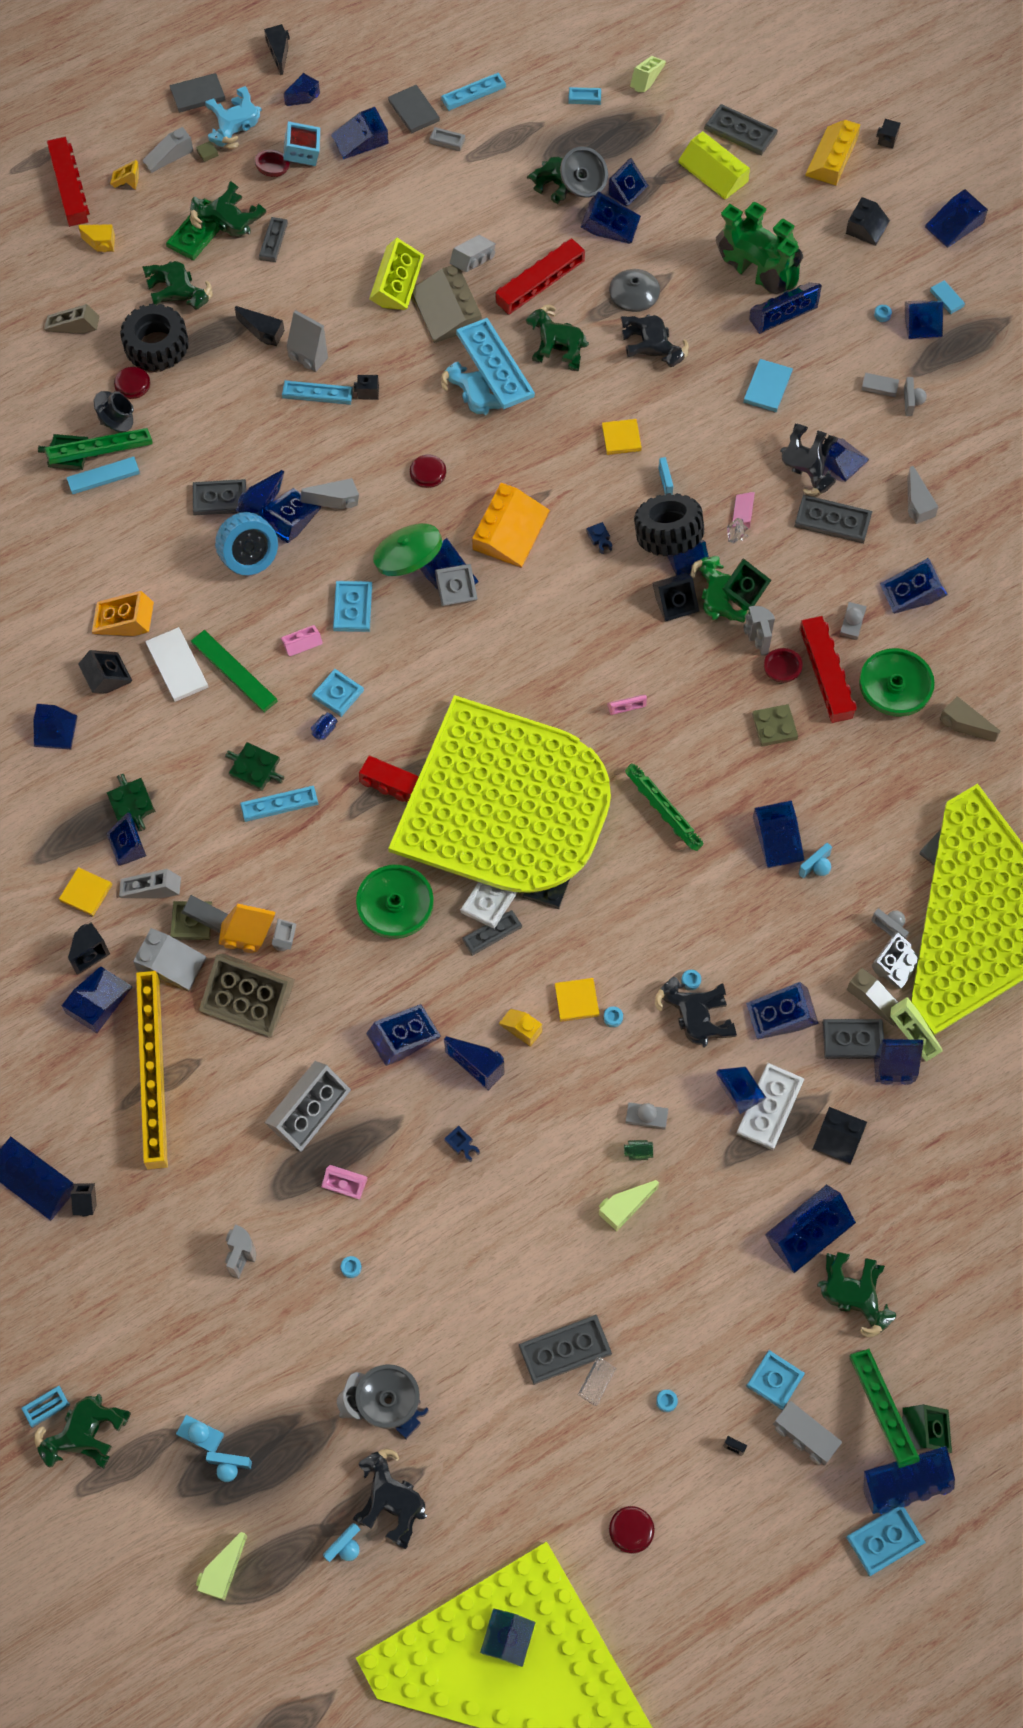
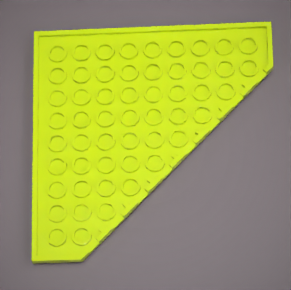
(972, 915)
(564, 1677)

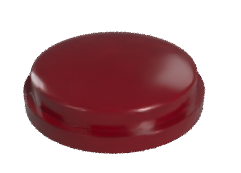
(271, 163)
(132, 382)
(428, 471)
(783, 665)
(631, 1529)

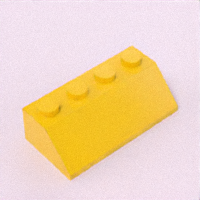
(833, 152)

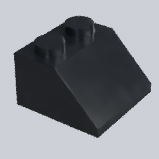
(867, 222)
(676, 596)
(104, 671)
(87, 948)
(839, 1135)

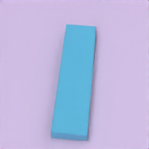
(473, 91)
(317, 392)
(103, 475)
(279, 803)

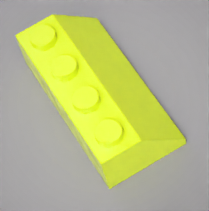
(714, 165)
(396, 276)

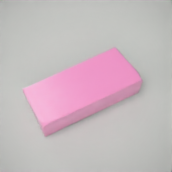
(744, 507)
(302, 640)
(627, 704)
(344, 1182)

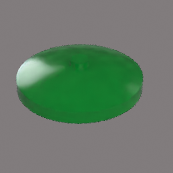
(407, 549)
(896, 682)
(395, 901)

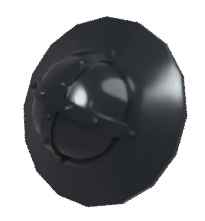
(114, 410)

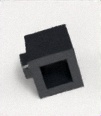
(888, 133)
(367, 387)
(83, 1199)

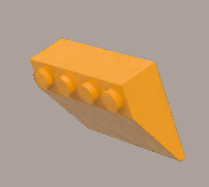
(510, 526)

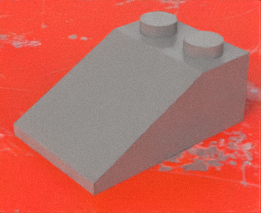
(307, 342)
(170, 959)

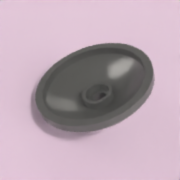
(591, 167)
(634, 290)
(384, 1383)

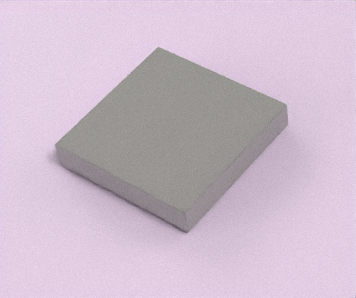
(456, 585)

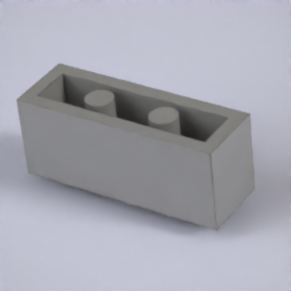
(472, 253)
(806, 1433)

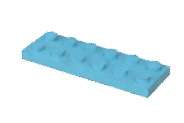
(495, 363)

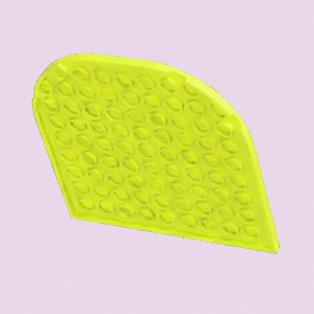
(505, 801)

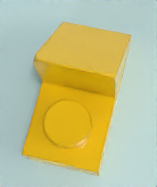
(126, 174)

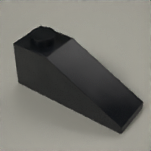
(277, 42)
(263, 327)

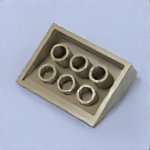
(446, 303)
(246, 994)

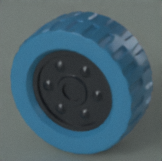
(246, 543)

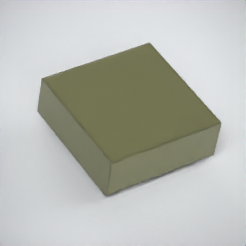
(207, 151)

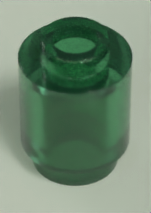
(638, 1150)

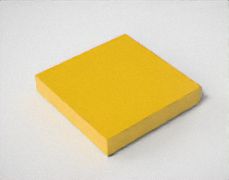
(621, 436)
(85, 891)
(576, 999)

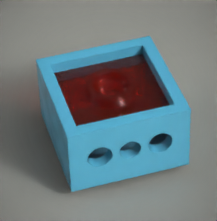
(301, 143)

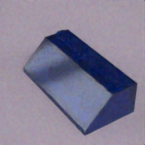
(785, 307)
(33, 1179)
(810, 1228)
(899, 1487)

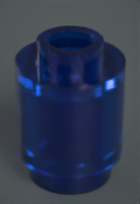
(324, 726)

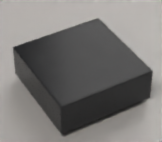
(735, 1446)

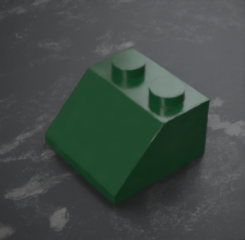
(746, 585)
(928, 1427)

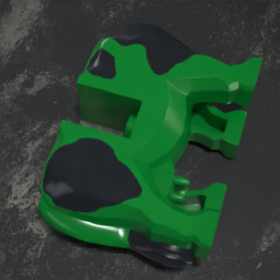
(747, 242)

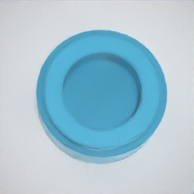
(882, 313)
(691, 979)
(613, 1016)
(350, 1267)
(666, 1401)

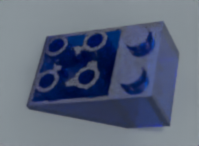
(361, 134)
(778, 834)

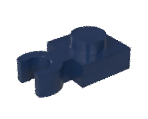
(599, 535)
(461, 1141)
(411, 1425)

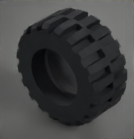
(149, 320)
(669, 524)

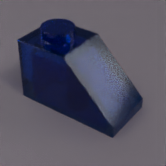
(302, 91)

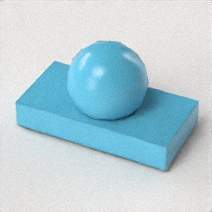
(817, 862)
(200, 1434)
(228, 1464)
(344, 1545)

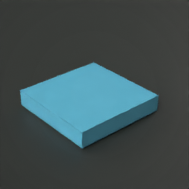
(338, 692)
(775, 1379)

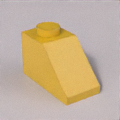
(99, 236)
(522, 1026)

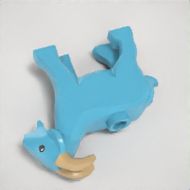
(234, 119)
(475, 388)

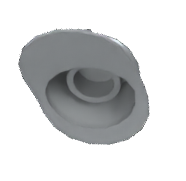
(347, 1398)

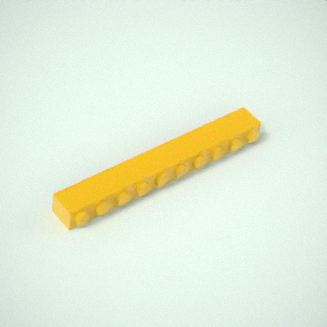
(151, 1070)

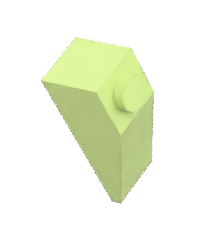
(646, 73)
(914, 1027)
(625, 1204)
(220, 1572)

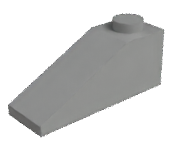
(169, 150)
(335, 494)
(920, 501)
(151, 885)

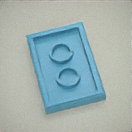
(768, 385)
(352, 606)
(885, 1540)

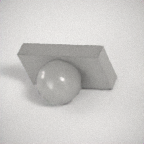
(912, 396)
(853, 620)
(890, 923)
(283, 935)
(647, 1115)

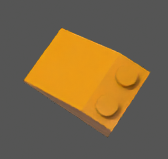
(123, 615)
(245, 928)

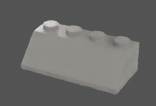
(308, 1105)

